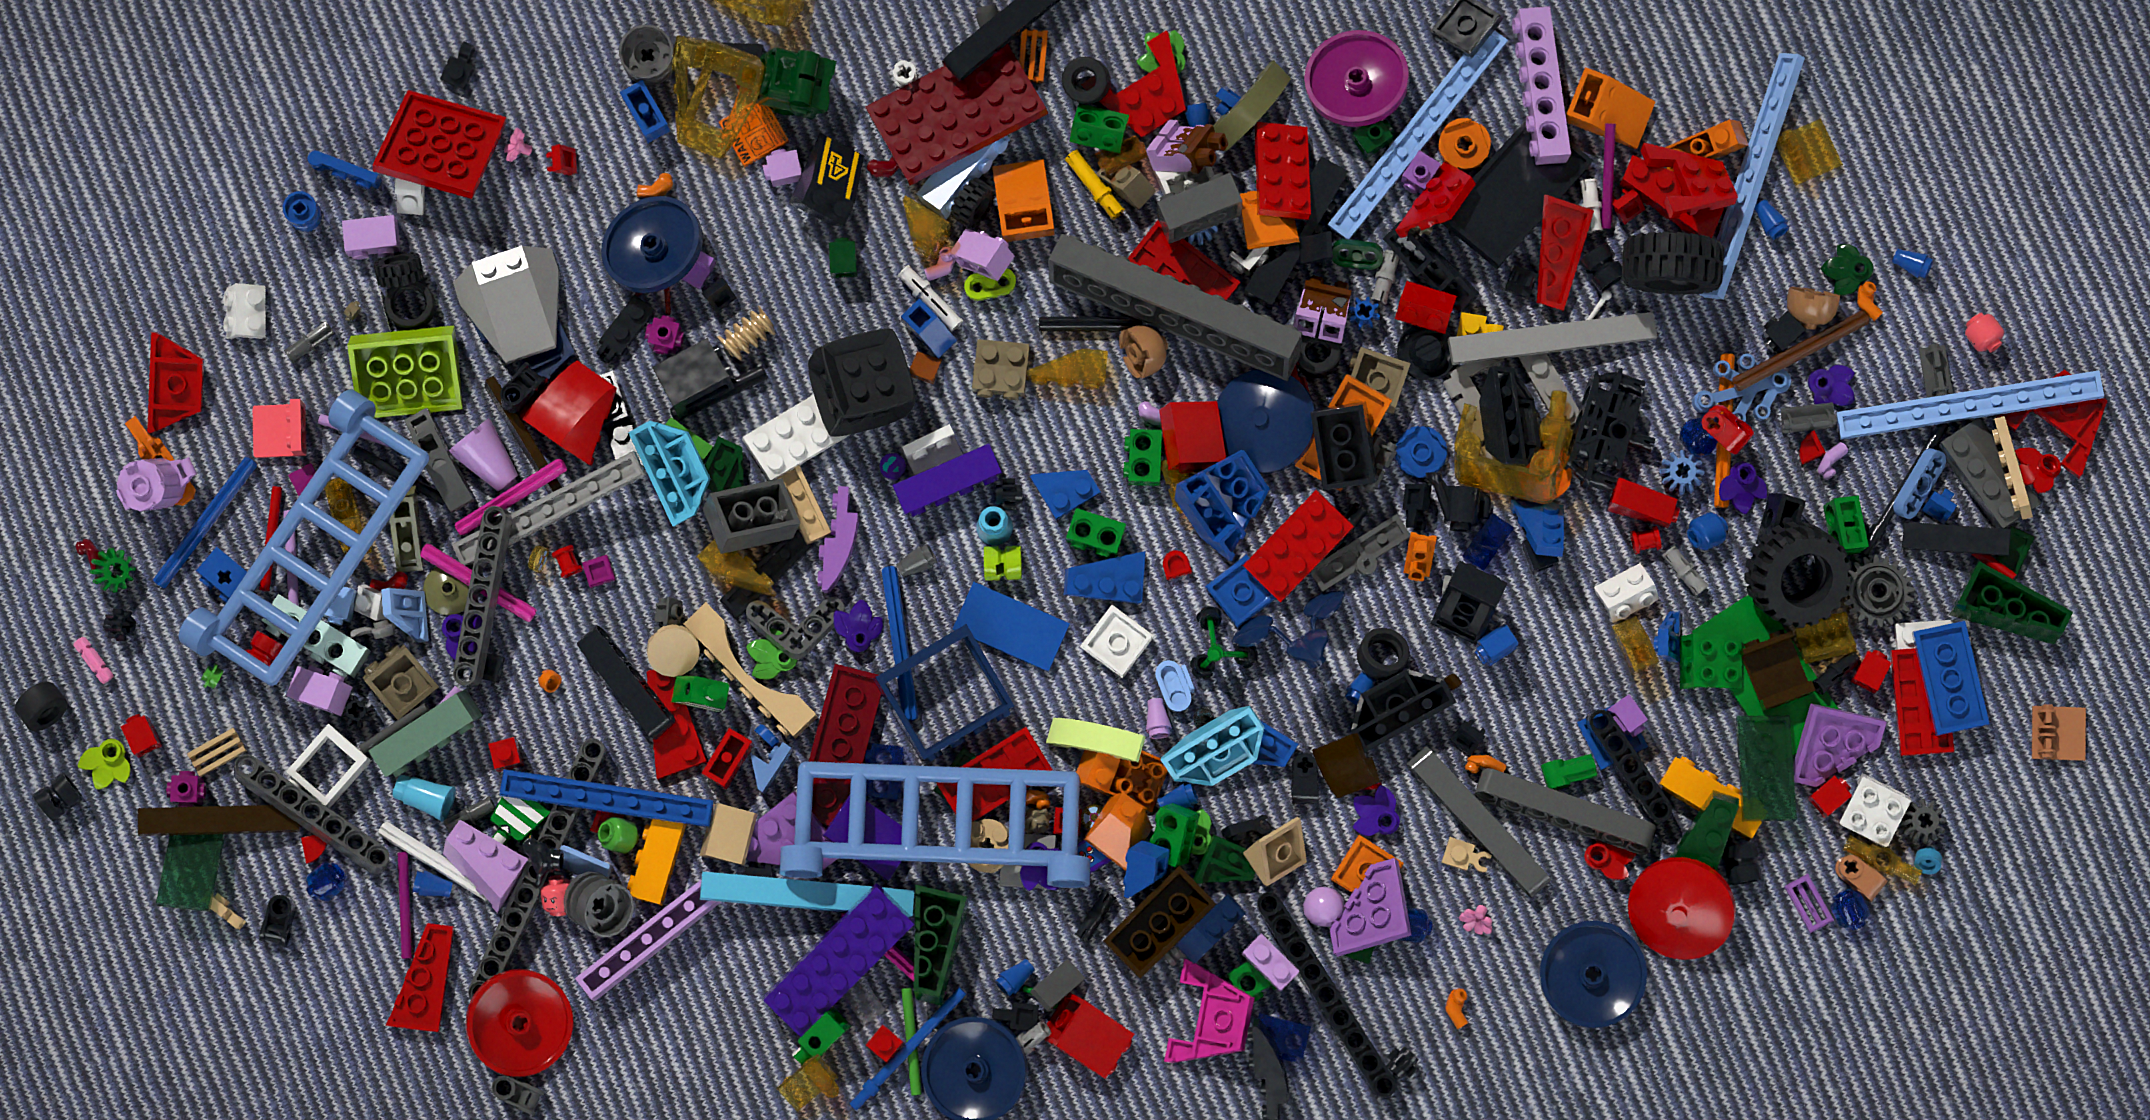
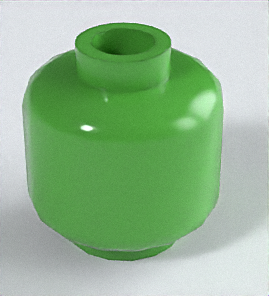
(618, 835)

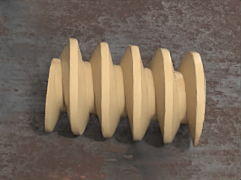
(747, 334)

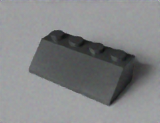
(1977, 465)

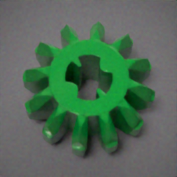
(105, 576)

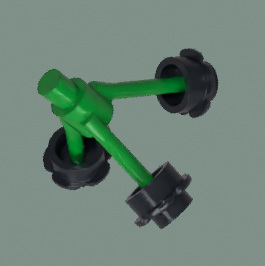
(1204, 664)

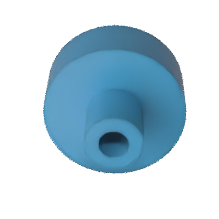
(1928, 860)

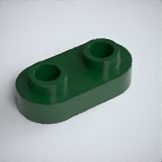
(1357, 254)

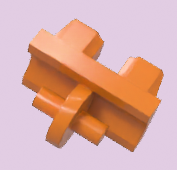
(1419, 556)

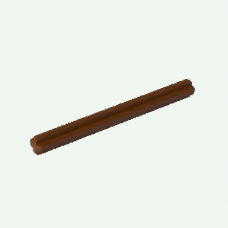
(1800, 350)

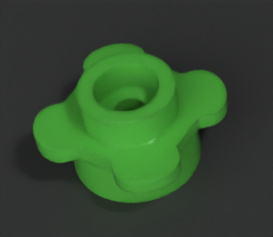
(211, 676)

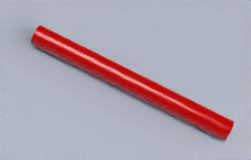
(272, 526)

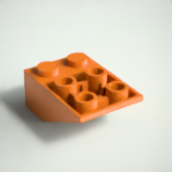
(1605, 100)
(1023, 200)
(1114, 775)

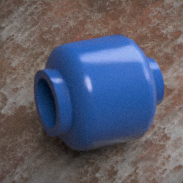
(1707, 531)

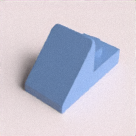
(766, 773)

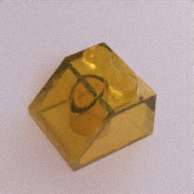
(926, 229)

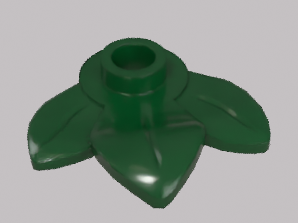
(1844, 269)

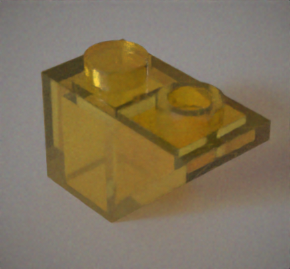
(1635, 645)

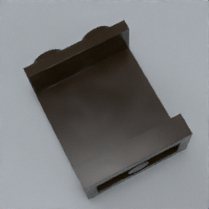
(1775, 670)

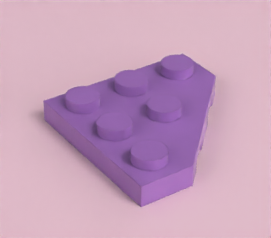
(1833, 742)
(778, 830)
(1373, 912)

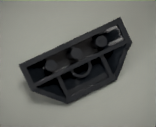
(1508, 417)
(1398, 706)

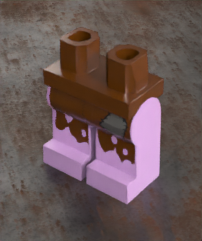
(1185, 148)
(1324, 301)

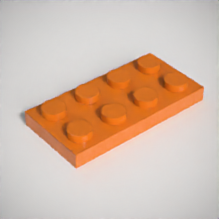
(1349, 392)

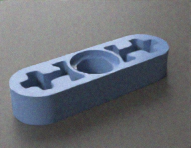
(1933, 463)

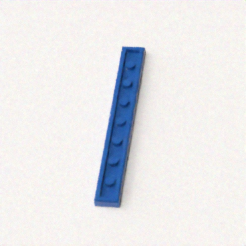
(606, 798)

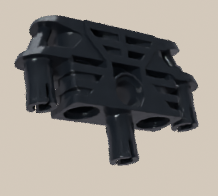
(1590, 425)

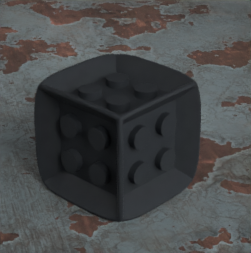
(861, 382)

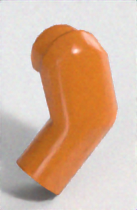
(659, 187)
(1865, 300)
(1038, 798)
(1454, 1007)

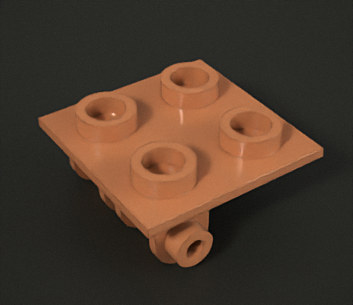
(2058, 733)

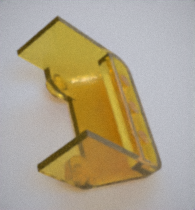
(1535, 484)

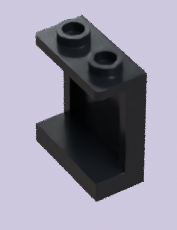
(693, 374)

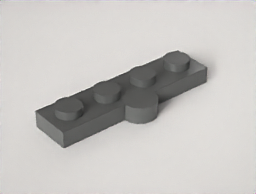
(1360, 554)

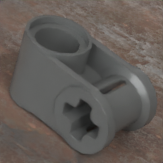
(519, 1094)

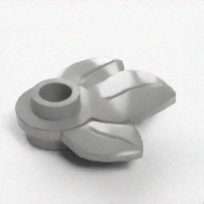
(381, 629)

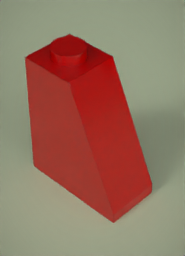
(1643, 504)

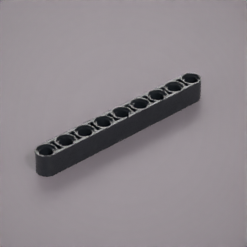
(1327, 1008)

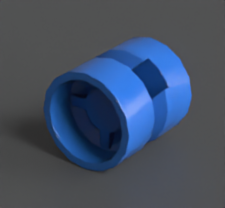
(302, 211)

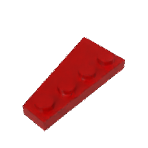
(423, 991)

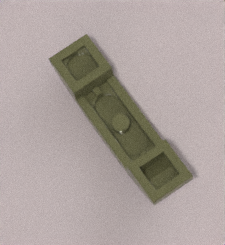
(1253, 103)

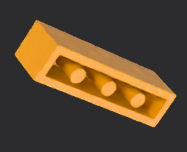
(1695, 787)
(656, 861)

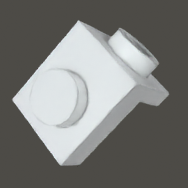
(1256, 258)
(369, 602)

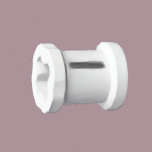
(909, 69)

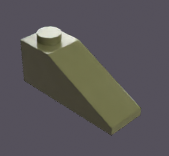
(407, 534)

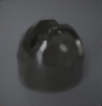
(1202, 716)

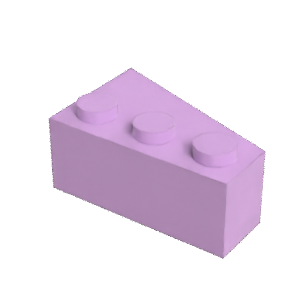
(484, 862)

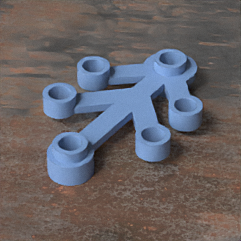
(1747, 394)

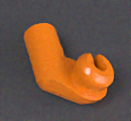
(1484, 761)

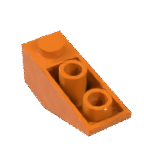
(1714, 141)

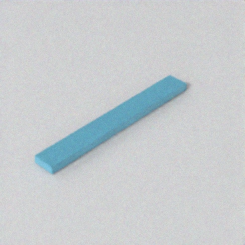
(791, 892)

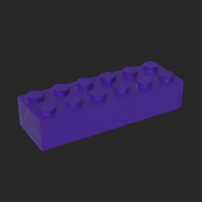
(838, 960)

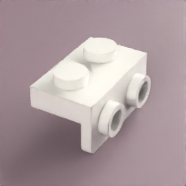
(244, 311)
(1627, 592)

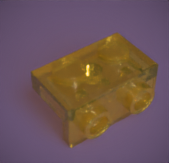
(1826, 639)

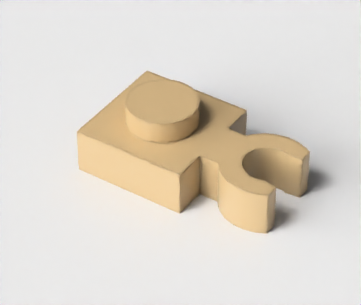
(1460, 855)
(220, 906)

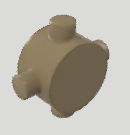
(352, 310)

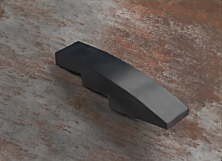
(1432, 267)

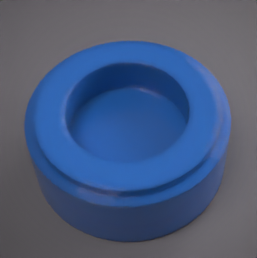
(767, 735)

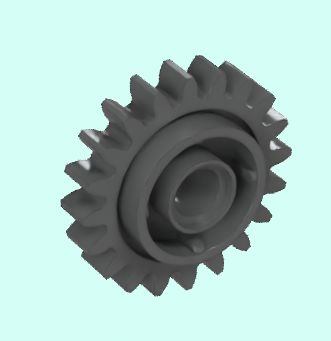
(1889, 580)

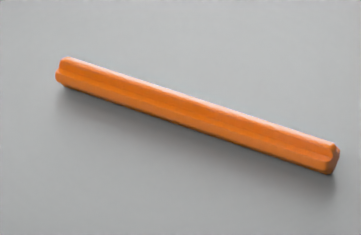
(1723, 457)

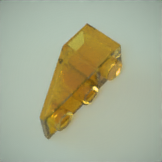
(1079, 367)
(344, 507)
(735, 570)

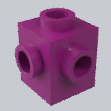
(665, 344)
(195, 793)

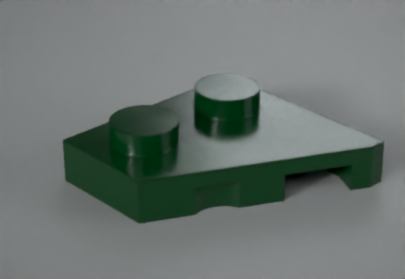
(725, 466)
(1224, 863)

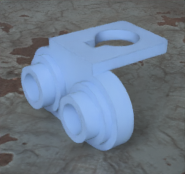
(1174, 685)

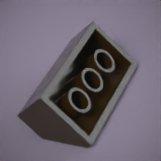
(1159, 922)

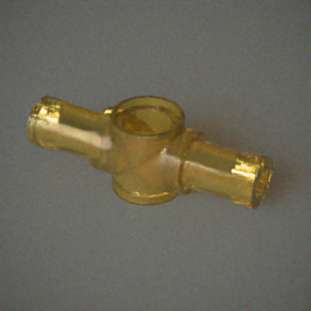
(1554, 420)
(1895, 866)

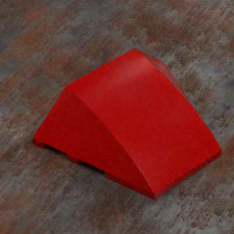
(572, 410)

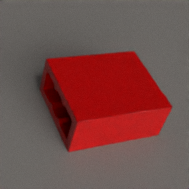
(1192, 435)

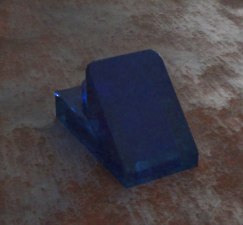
(1488, 542)

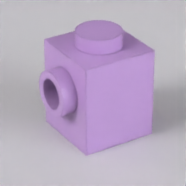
(782, 167)

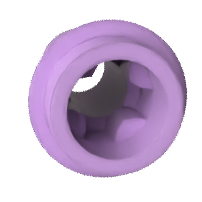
(1157, 719)

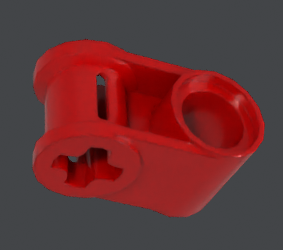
(1729, 430)

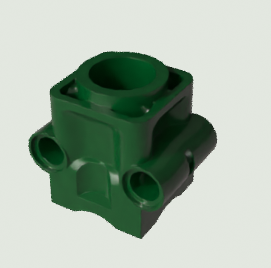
(796, 82)

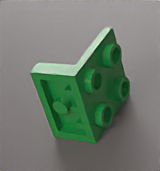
(1710, 661)

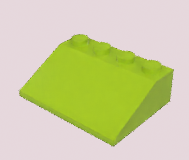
(407, 370)

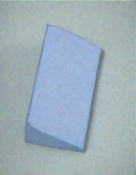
(581, 863)

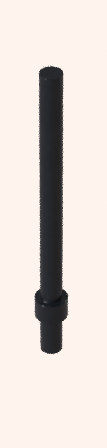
(1877, 530)

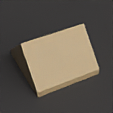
(728, 834)
(1278, 852)

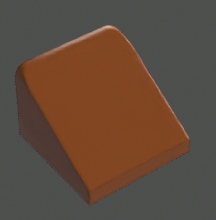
(925, 367)

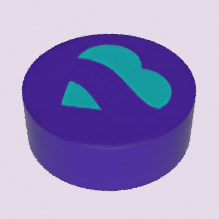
(892, 466)

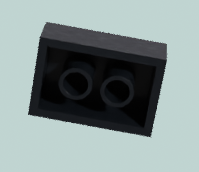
(1344, 446)

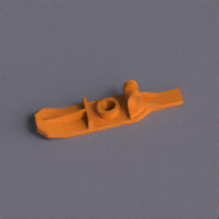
(151, 448)

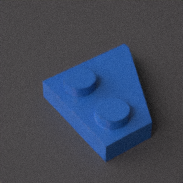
(1065, 490)
(1668, 638)
(1275, 748)

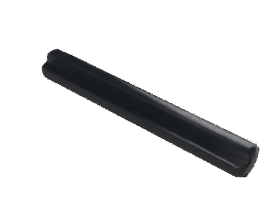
(1086, 323)
(740, 384)

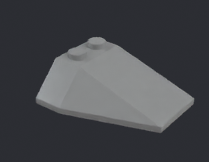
(513, 300)

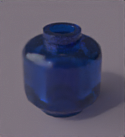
(1696, 438)
(325, 881)
(1850, 909)
(1419, 925)

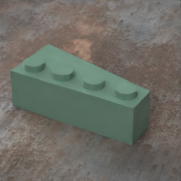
(425, 733)

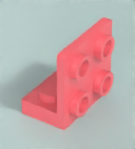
(279, 430)

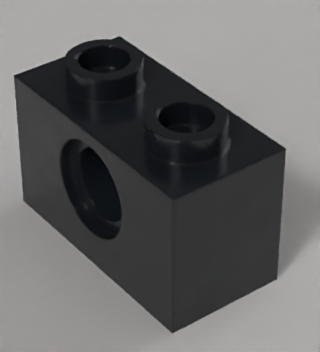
(1780, 510)

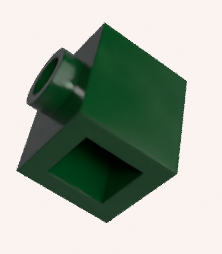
(1373, 137)
(843, 258)

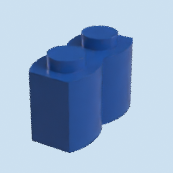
(1495, 645)

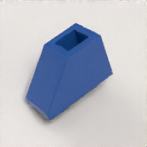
(928, 328)
(1144, 866)

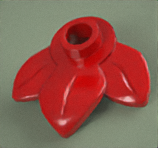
(2034, 469)
(1612, 862)

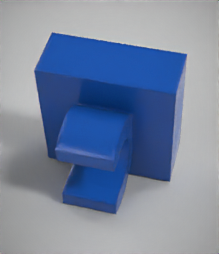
(1229, 99)
(1940, 506)

